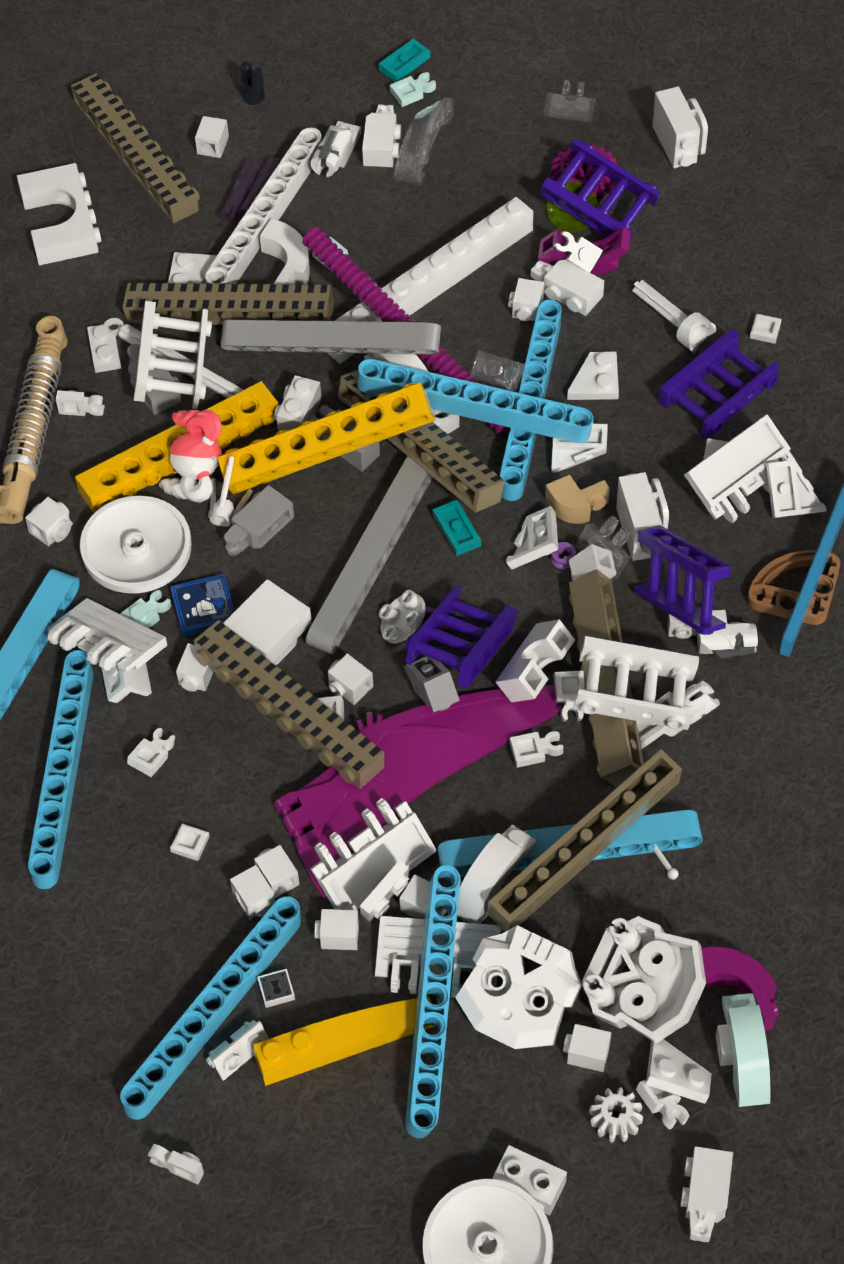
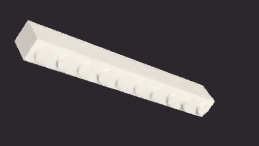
(451, 263)

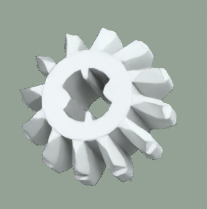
(628, 1117)

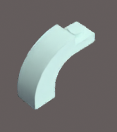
(749, 1049)

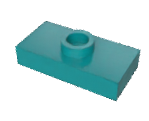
(404, 60)
(456, 527)

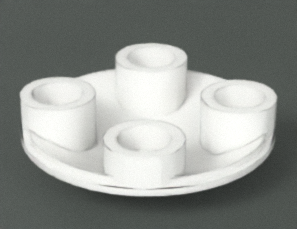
(402, 617)

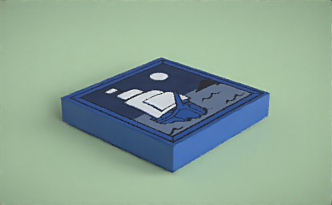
(202, 603)

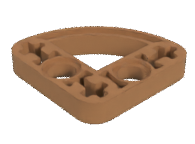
(781, 565)

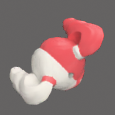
(194, 455)

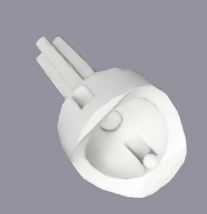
(691, 329)

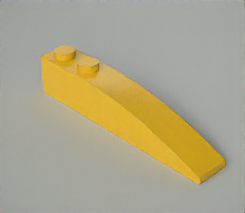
(334, 1039)

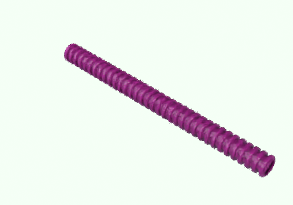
(378, 301)

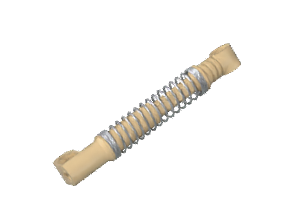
(21, 466)

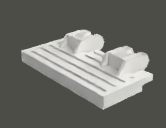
(738, 465)
(106, 637)
(375, 854)
(402, 942)

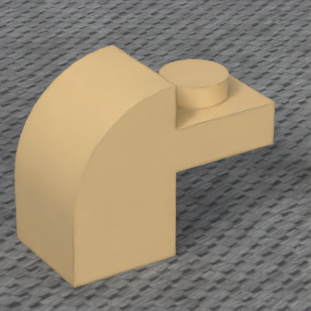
(575, 504)

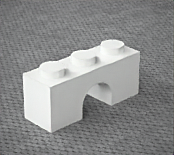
(523, 674)

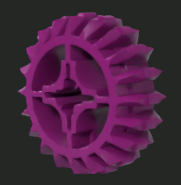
(564, 158)

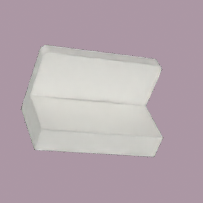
(121, 683)

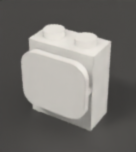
(679, 127)
(640, 508)
(270, 621)

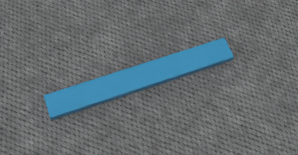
(813, 577)

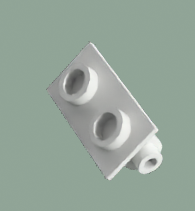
(230, 1057)

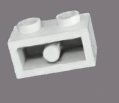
(299, 403)
(533, 1175)

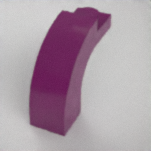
(613, 247)
(743, 973)

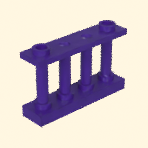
(577, 204)
(710, 362)
(695, 564)
(478, 652)

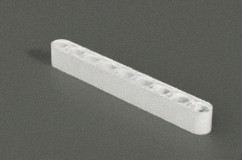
(269, 204)

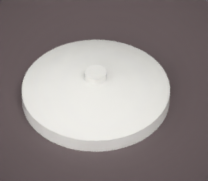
(135, 544)
(487, 1225)

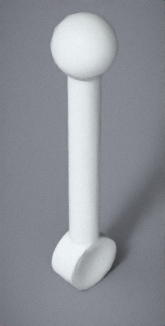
(672, 873)

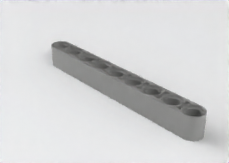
(331, 336)
(368, 557)

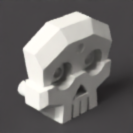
(667, 988)
(509, 1010)

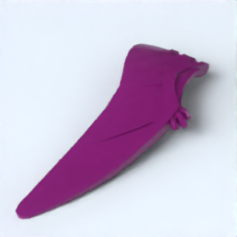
(418, 753)

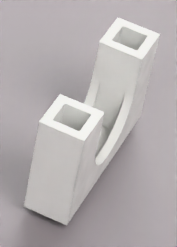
(65, 187)

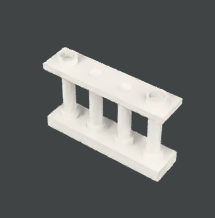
(148, 362)
(639, 659)

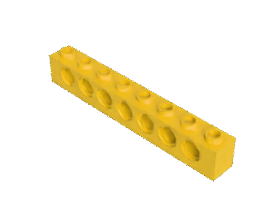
(339, 442)
(150, 459)

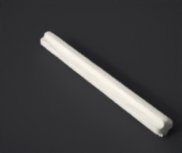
(211, 379)

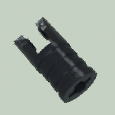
(252, 84)

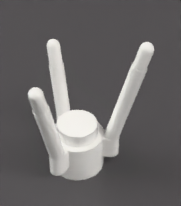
(223, 510)

